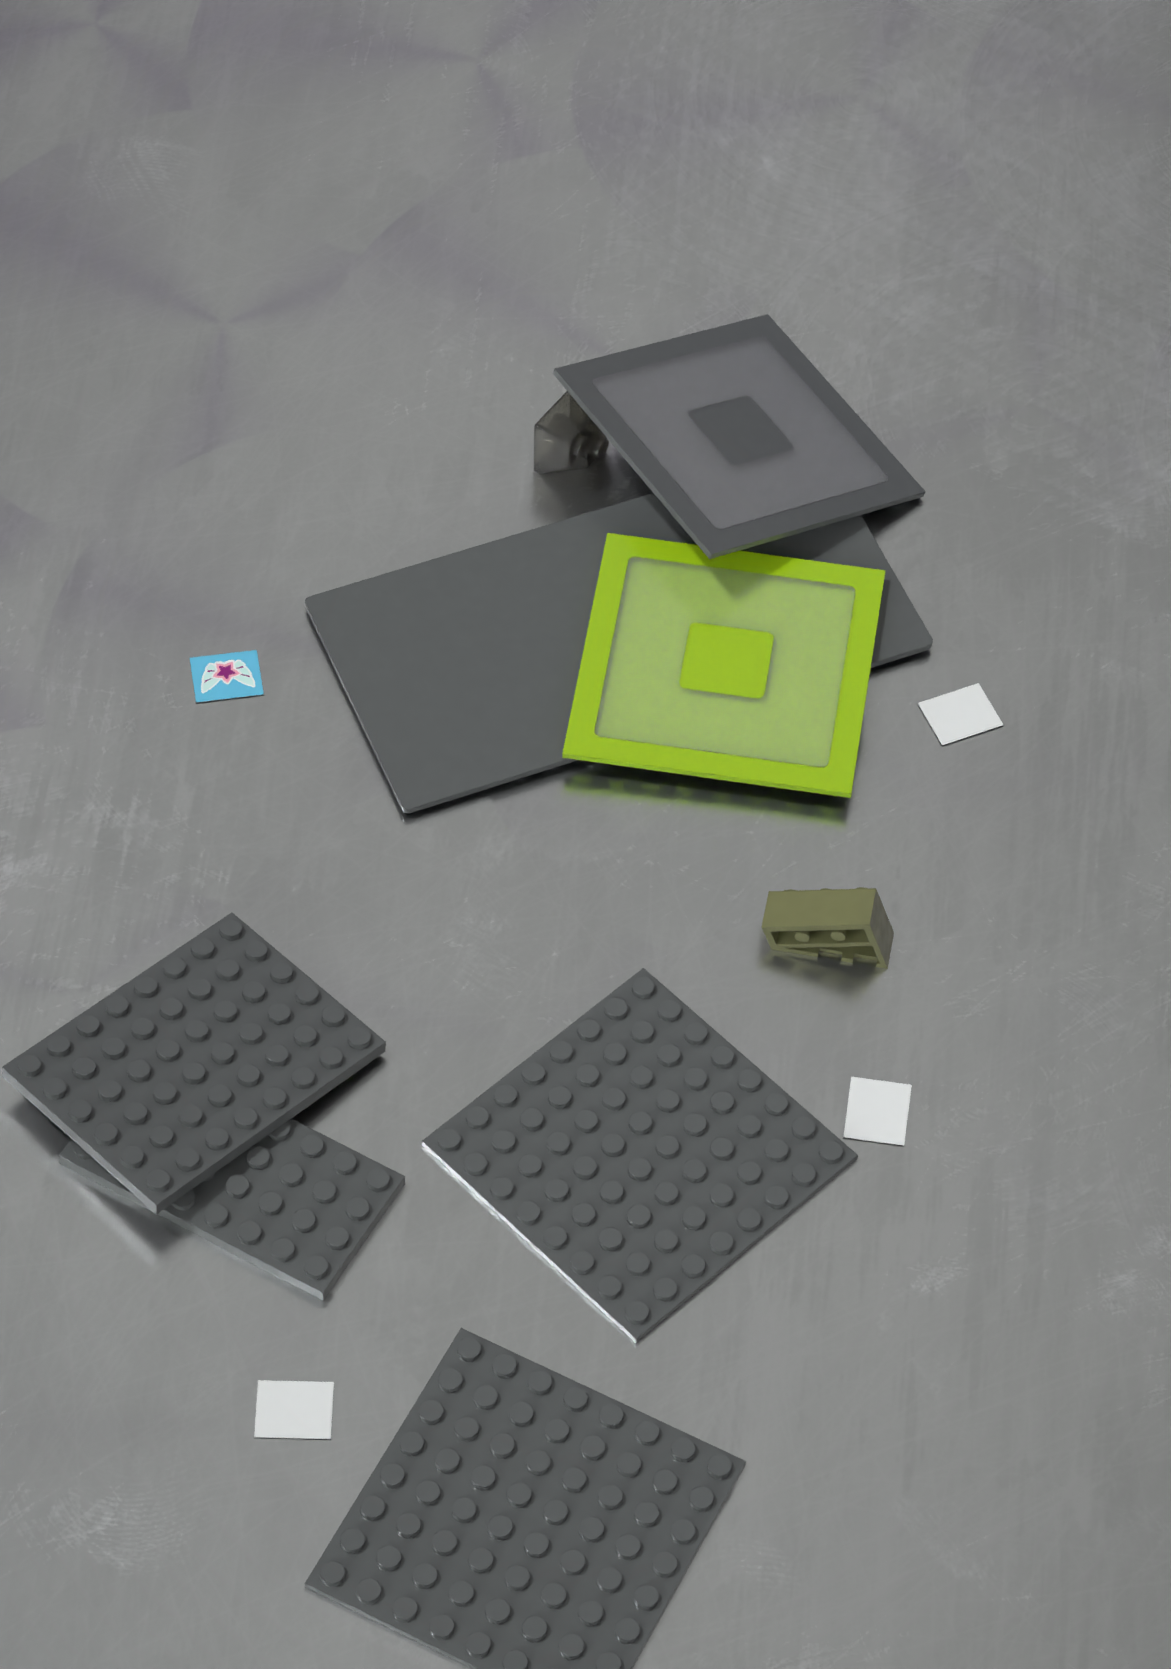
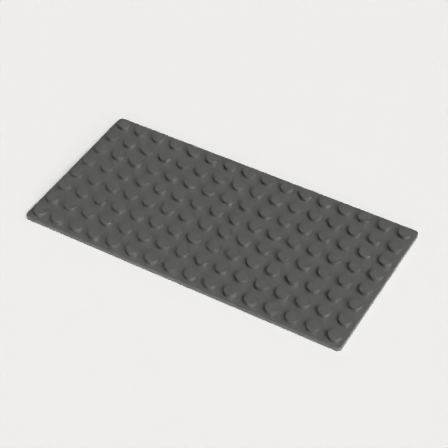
(478, 653)

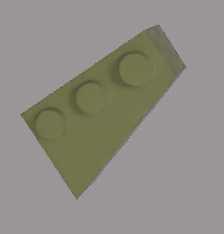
(830, 922)

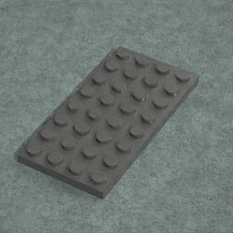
(283, 1204)

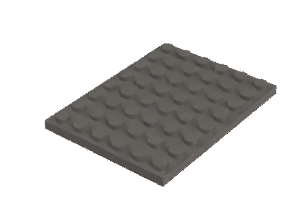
(193, 1061)

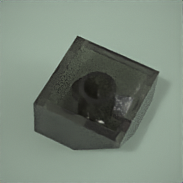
(566, 438)

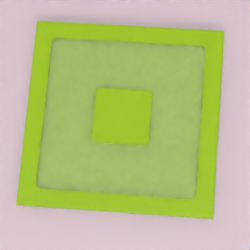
(726, 665)

